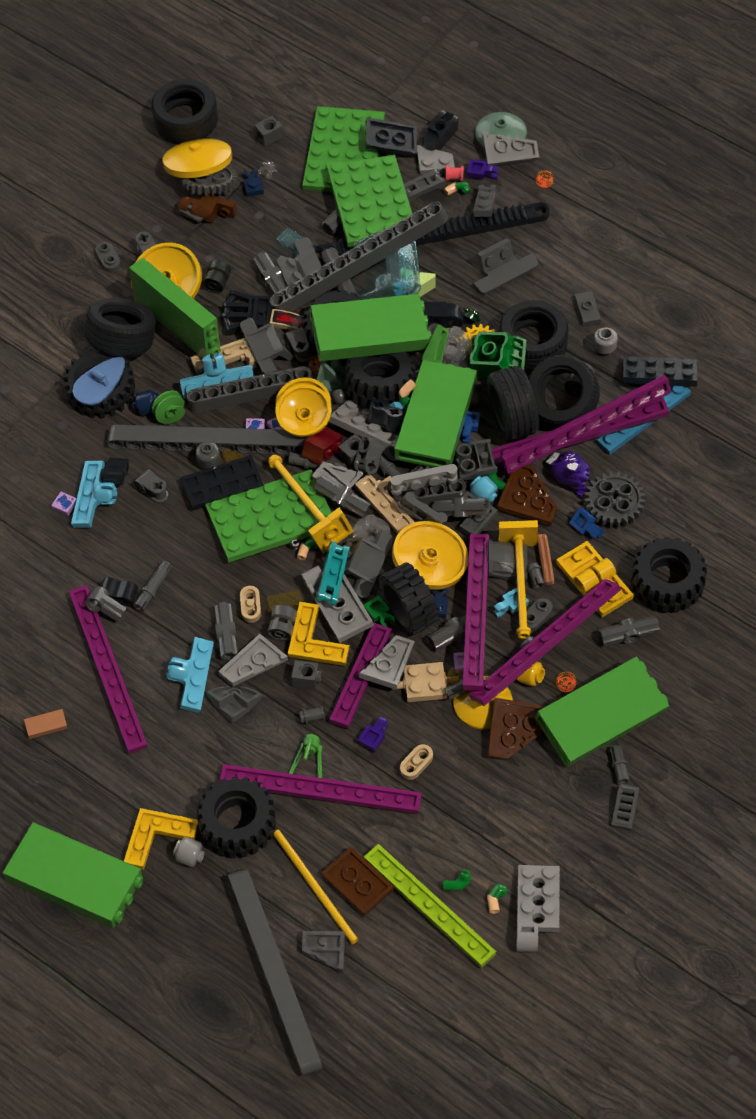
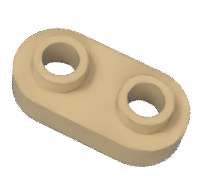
(250, 605)
(415, 763)

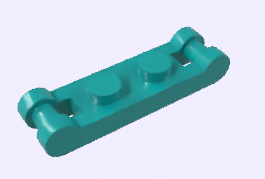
(333, 573)

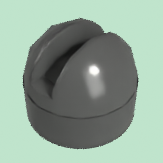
(339, 396)

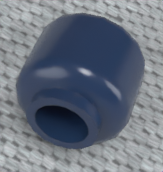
(144, 402)

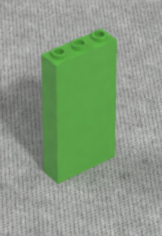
(175, 309)
(369, 327)
(436, 414)
(602, 711)
(73, 875)

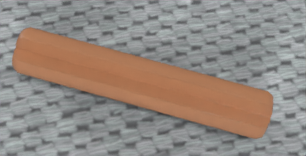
(545, 559)

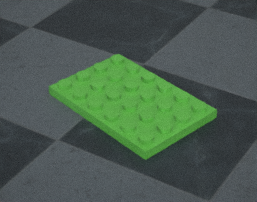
(336, 138)
(368, 196)
(265, 517)

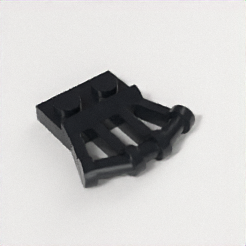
(257, 306)

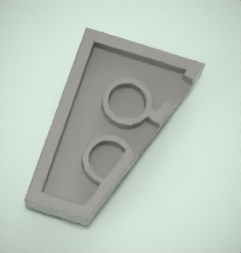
(507, 150)
(252, 660)
(390, 663)

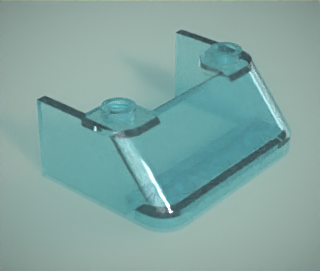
(401, 274)

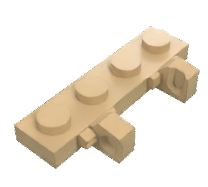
(231, 352)
(378, 496)

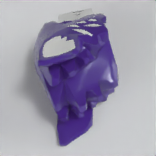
(570, 471)

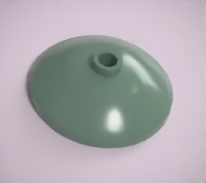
(500, 123)

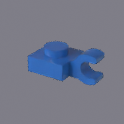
(471, 424)
(584, 523)

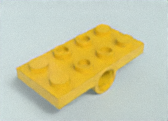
(588, 569)

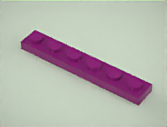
(355, 686)

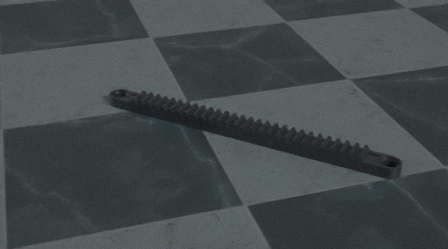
(466, 226)

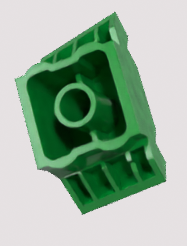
(495, 352)

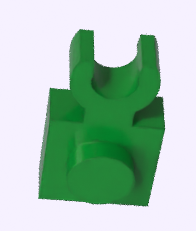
(379, 610)

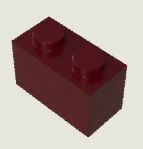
(322, 445)

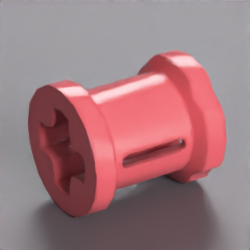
(454, 173)

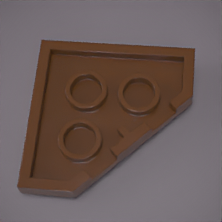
(527, 497)
(512, 727)

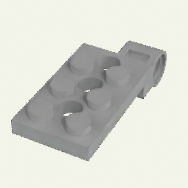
(355, 419)
(334, 615)
(526, 928)

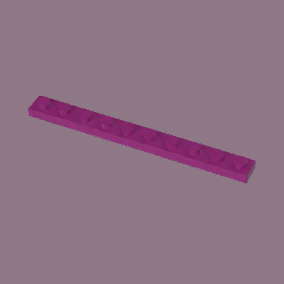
(645, 414)
(586, 424)
(476, 612)
(545, 641)
(108, 672)
(328, 789)

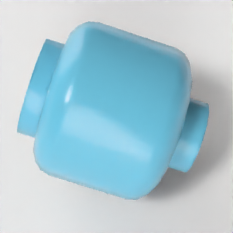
(484, 488)

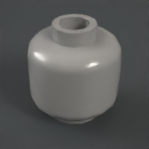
(605, 340)
(188, 852)

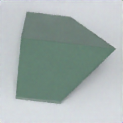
(332, 374)

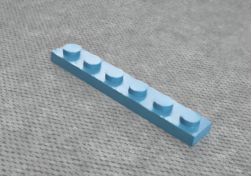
(615, 440)

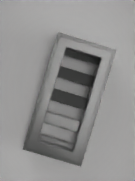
(627, 794)

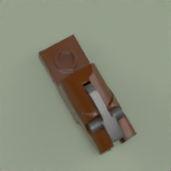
(207, 208)

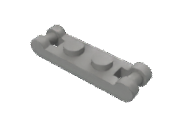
(423, 478)

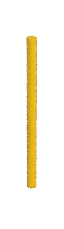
(315, 887)

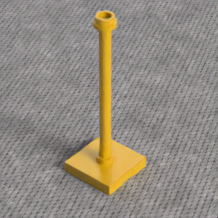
(332, 528)
(520, 534)

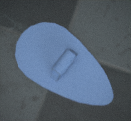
(99, 381)

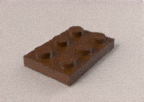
(357, 881)

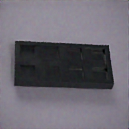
(646, 369)
(221, 481)

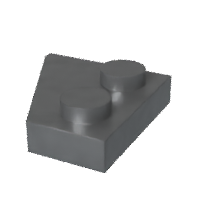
(325, 947)

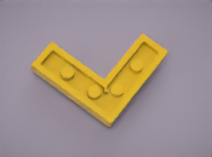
(304, 647)
(152, 823)

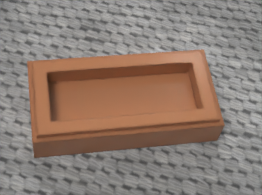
(45, 724)

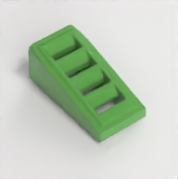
(436, 346)

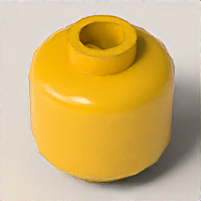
(533, 675)

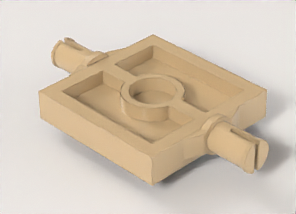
(424, 682)

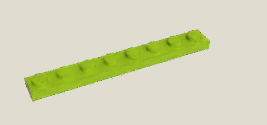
(430, 906)

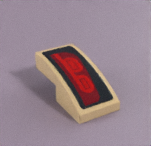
(286, 320)

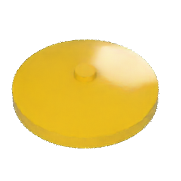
(197, 158)
(176, 264)
(433, 551)

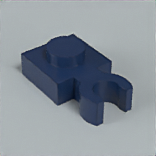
(253, 184)
(441, 601)

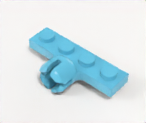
(214, 374)
(92, 494)
(192, 674)

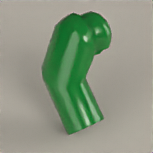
(501, 485)
(460, 883)

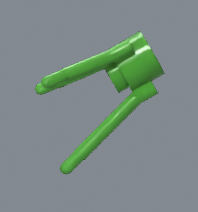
(309, 747)

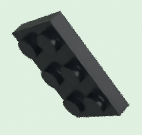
(390, 137)

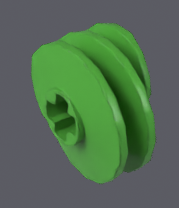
(168, 407)

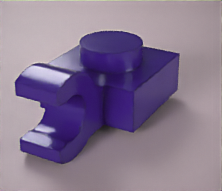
(480, 168)
(373, 736)

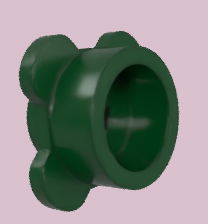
(471, 315)

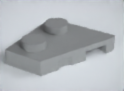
(433, 160)
(338, 474)

